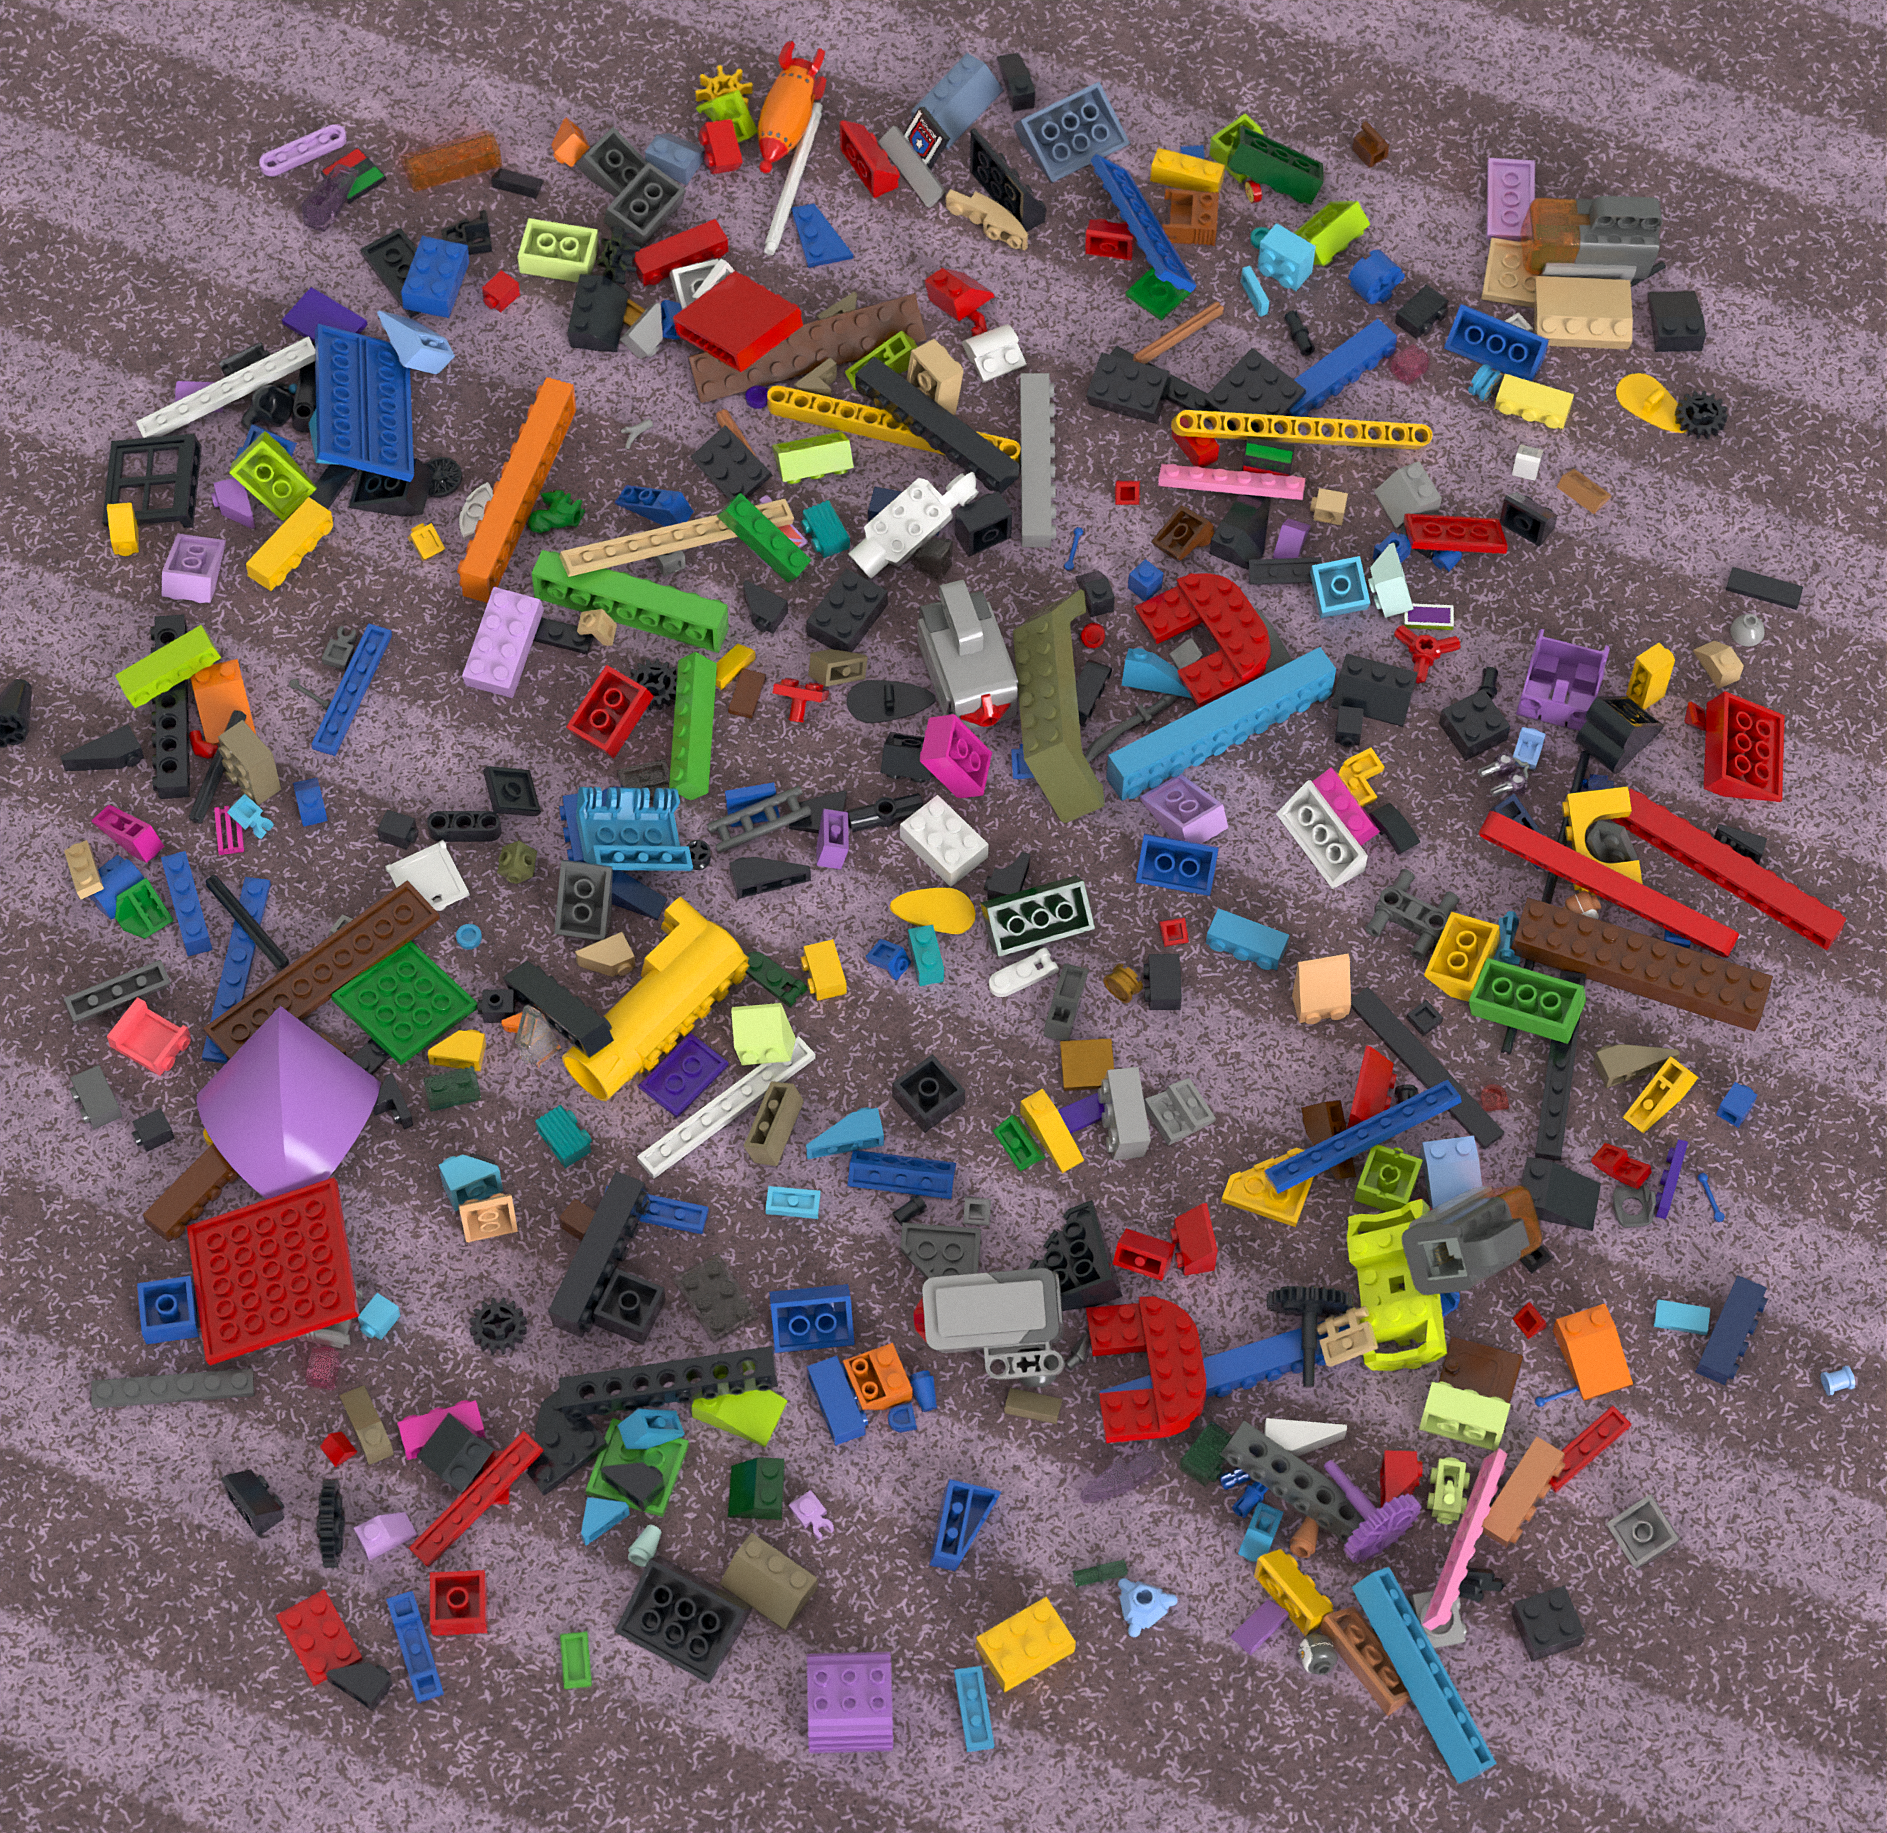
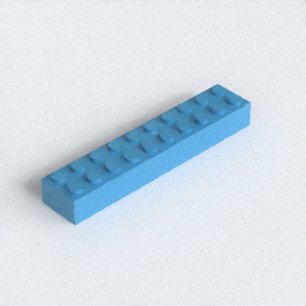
(1220, 724)

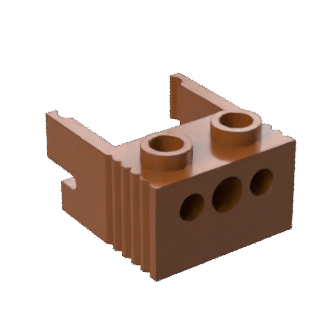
(1192, 216)

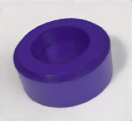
(756, 397)

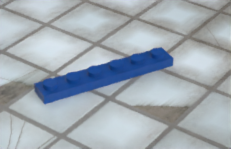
(351, 689)

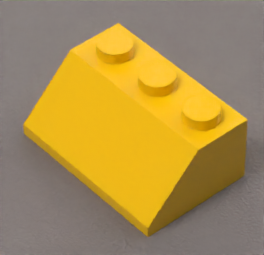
(1462, 954)
(1292, 1590)

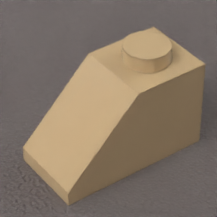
(1720, 663)
(608, 956)

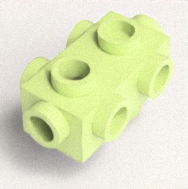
(1447, 1498)

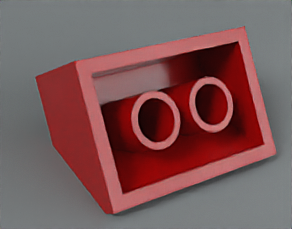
(867, 159)
(1372, 1087)

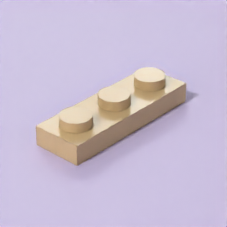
(83, 869)

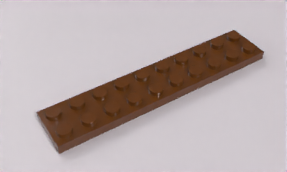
(837, 337)
(327, 966)

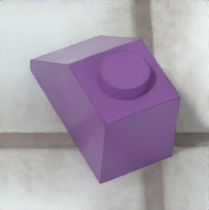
(233, 501)
(832, 839)

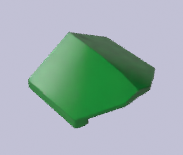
(141, 910)

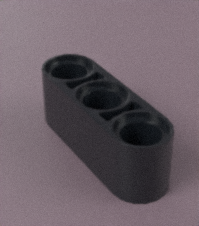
(1090, 687)
(455, 819)

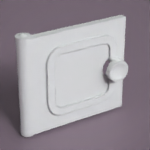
(431, 874)

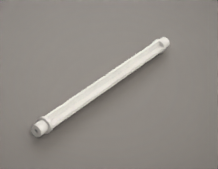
(792, 182)

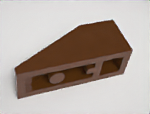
(1324, 1122)

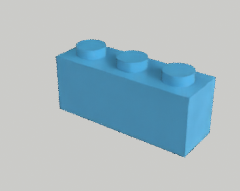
(1247, 940)

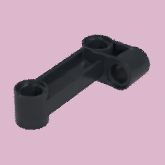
(305, 398)

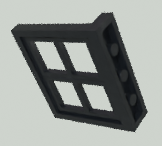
(184, 479)

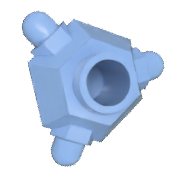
(1143, 1604)

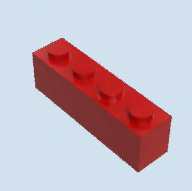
(679, 251)

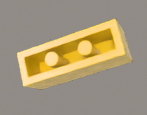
(1186, 172)
(1650, 676)

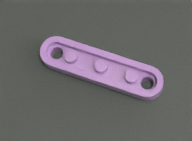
(302, 150)

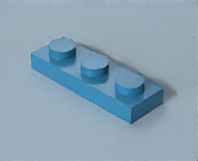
(974, 1708)

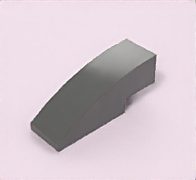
(1065, 1002)

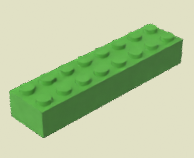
(634, 602)

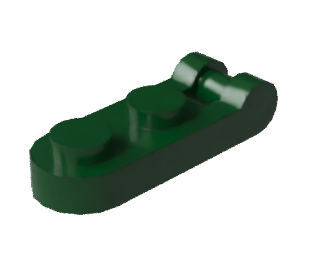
(774, 978)

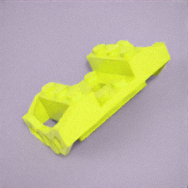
(1391, 1310)

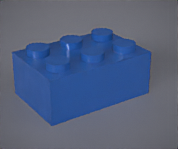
(435, 277)

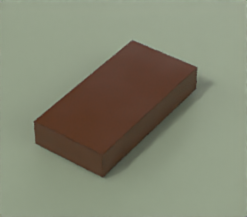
(747, 693)

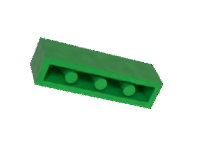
(764, 538)

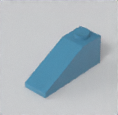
(1151, 673)
(854, 1132)

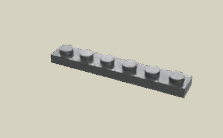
(172, 1388)

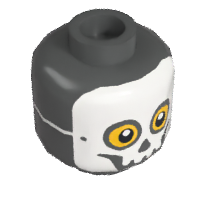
(1318, 1654)

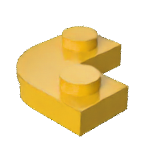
(1357, 770)

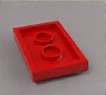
(318, 1636)

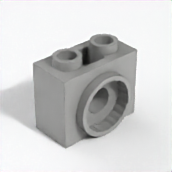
(1444, 1635)

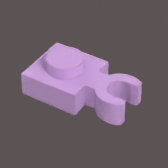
(810, 1512)

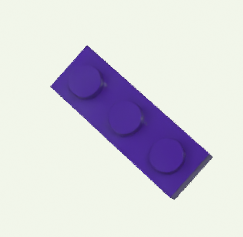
(1670, 1178)

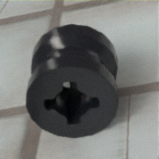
(697, 849)

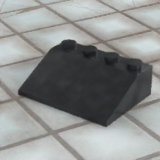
(1004, 183)
(683, 1618)

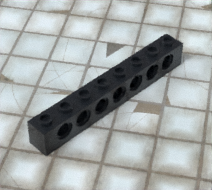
(178, 782)
(656, 1375)

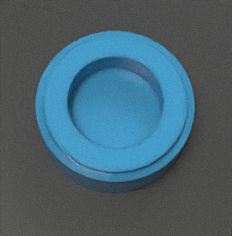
(468, 936)

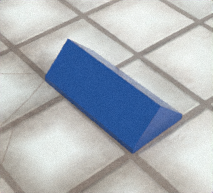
(1496, 343)

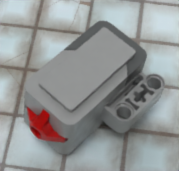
(967, 657)
(995, 1315)

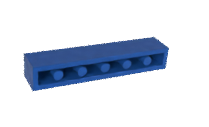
(1344, 366)

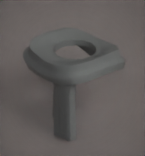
(1642, 1194)

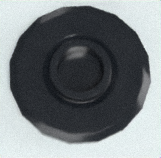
(446, 476)

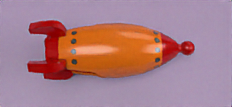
(788, 105)

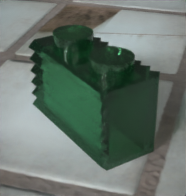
(452, 1088)
(1203, 1458)

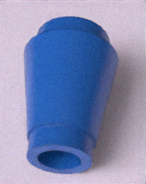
(924, 1390)

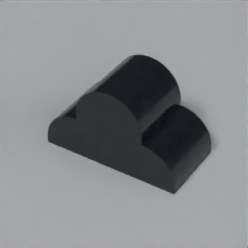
(1616, 731)

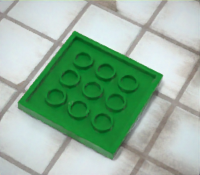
(404, 1002)

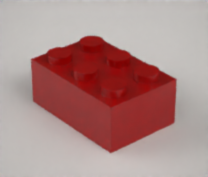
(610, 711)

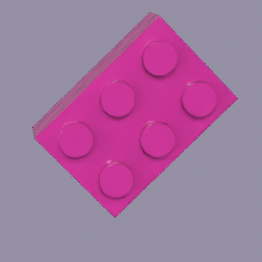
(955, 756)

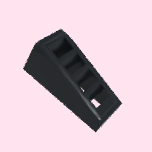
(1742, 841)

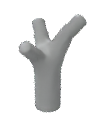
(636, 430)

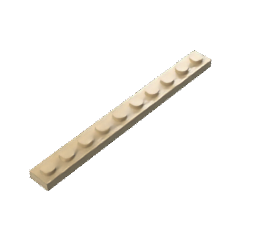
(661, 541)

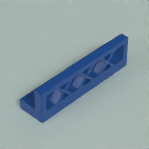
(901, 1174)

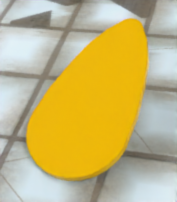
(1648, 400)
(943, 907)

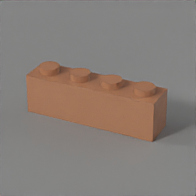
(1522, 1491)

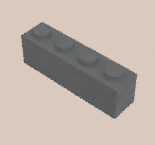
(116, 992)

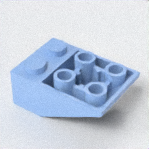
(416, 344)

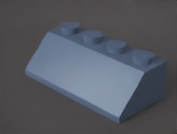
(961, 96)

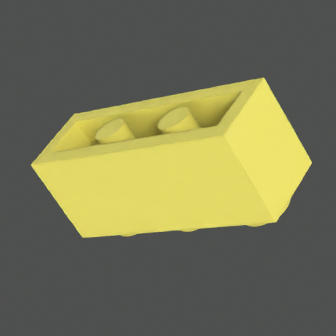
(1533, 401)

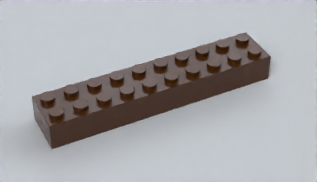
(1641, 964)

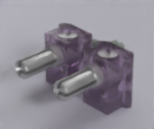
(1503, 766)

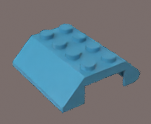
(629, 831)

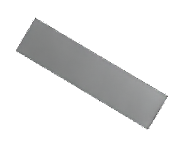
(912, 166)

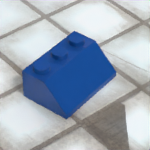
(811, 1318)

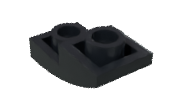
(1395, 827)

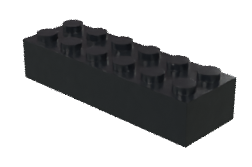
(599, 1254)

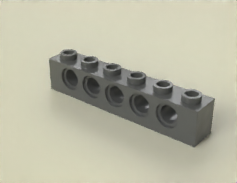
(1291, 1472)

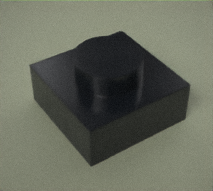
(1424, 1018)

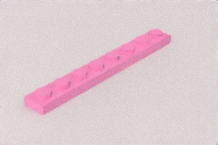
(1465, 1538)

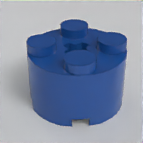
(1375, 277)

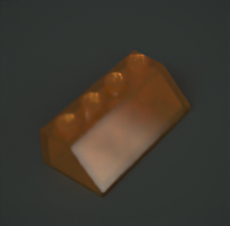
(451, 160)

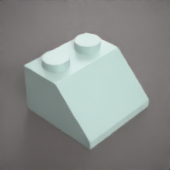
(1390, 583)

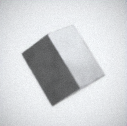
(1644, 1531)

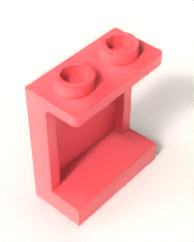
(148, 1038)

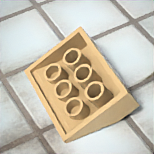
(1583, 312)

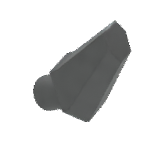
(1079, 1352)

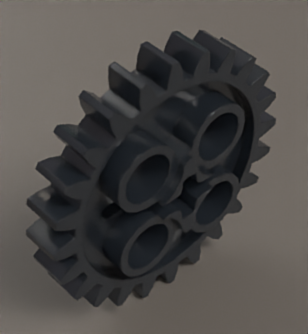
(330, 1523)

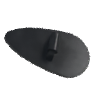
(887, 700)

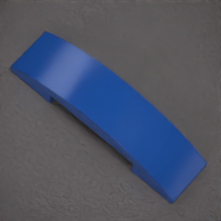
(415, 1646)

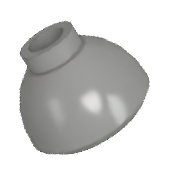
(1747, 630)

